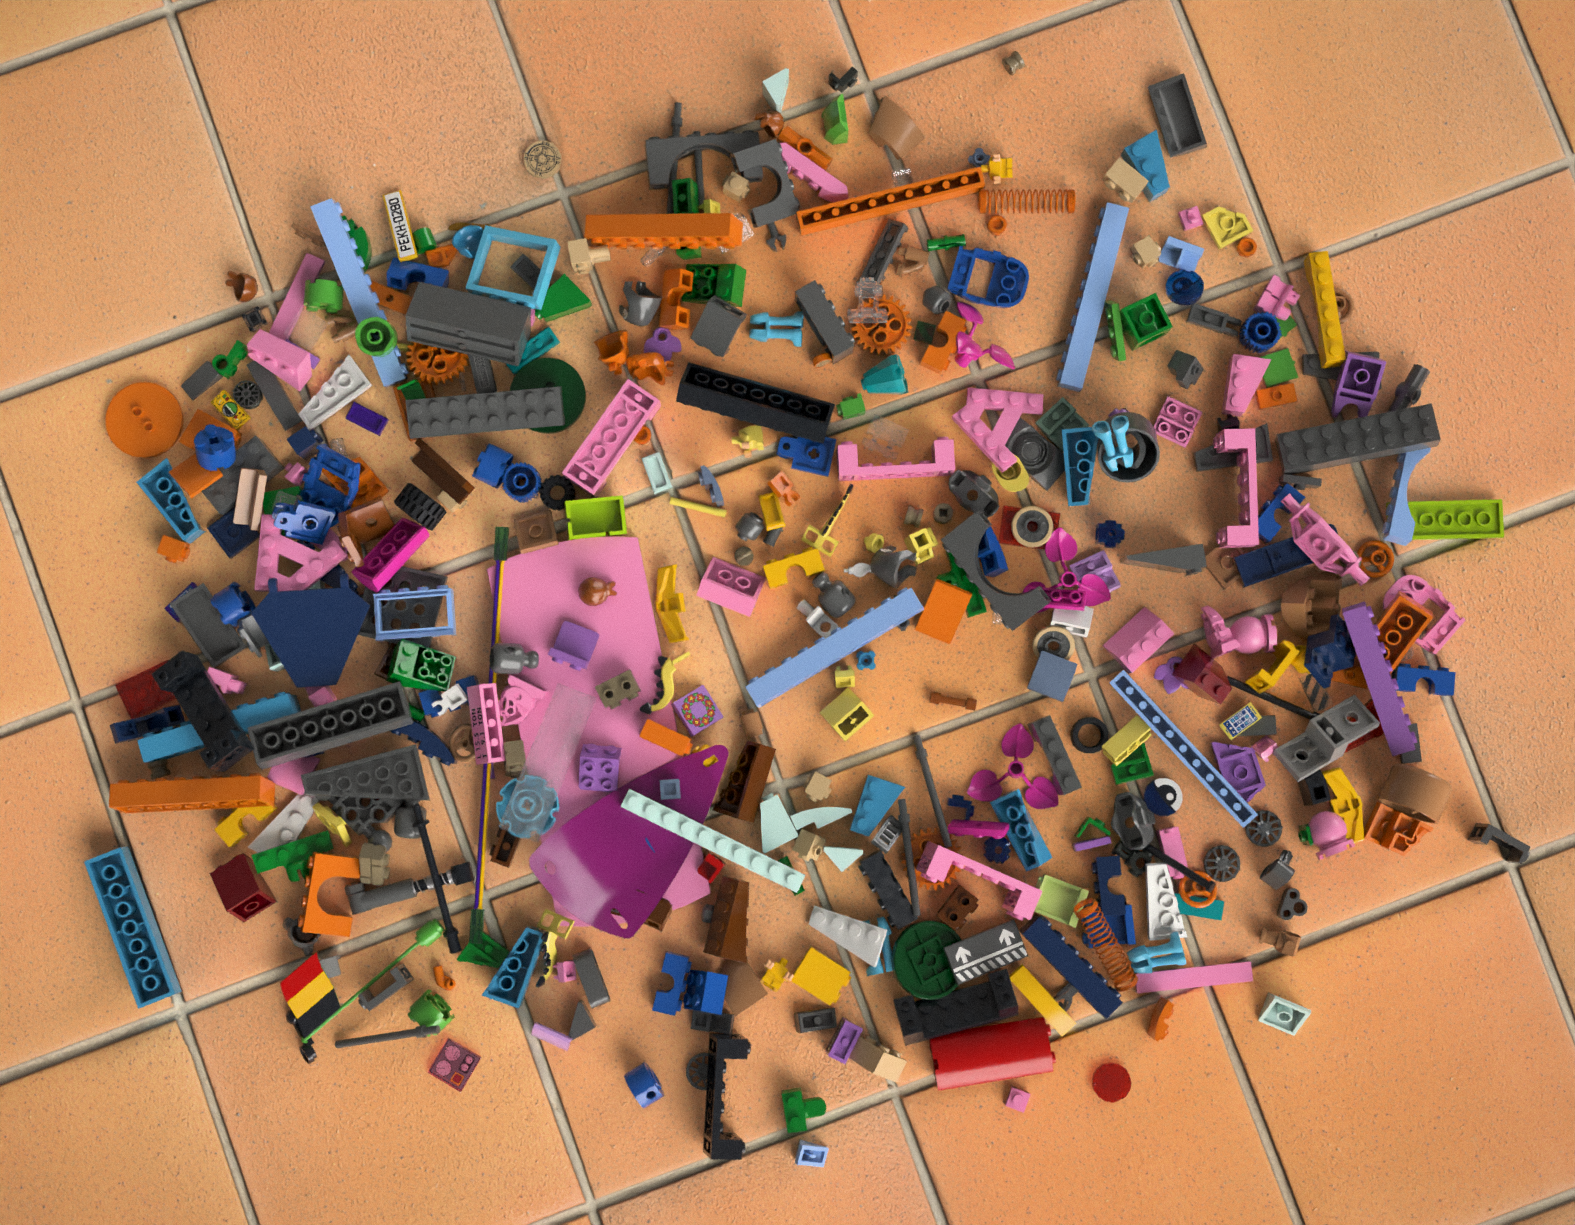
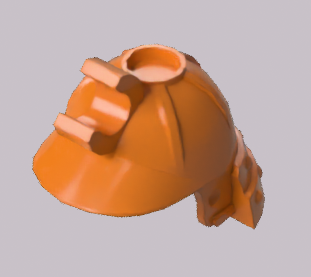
(613, 350)
(649, 365)

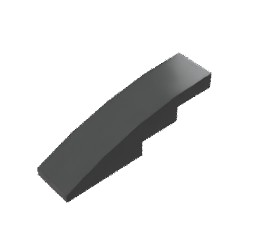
(275, 395)

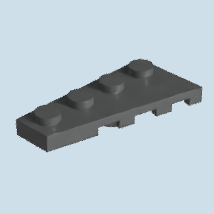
(1312, 367)
(1209, 460)

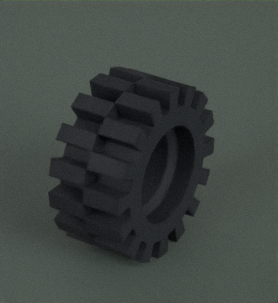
(549, 484)

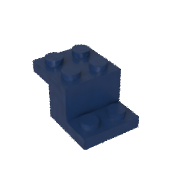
(1329, 651)

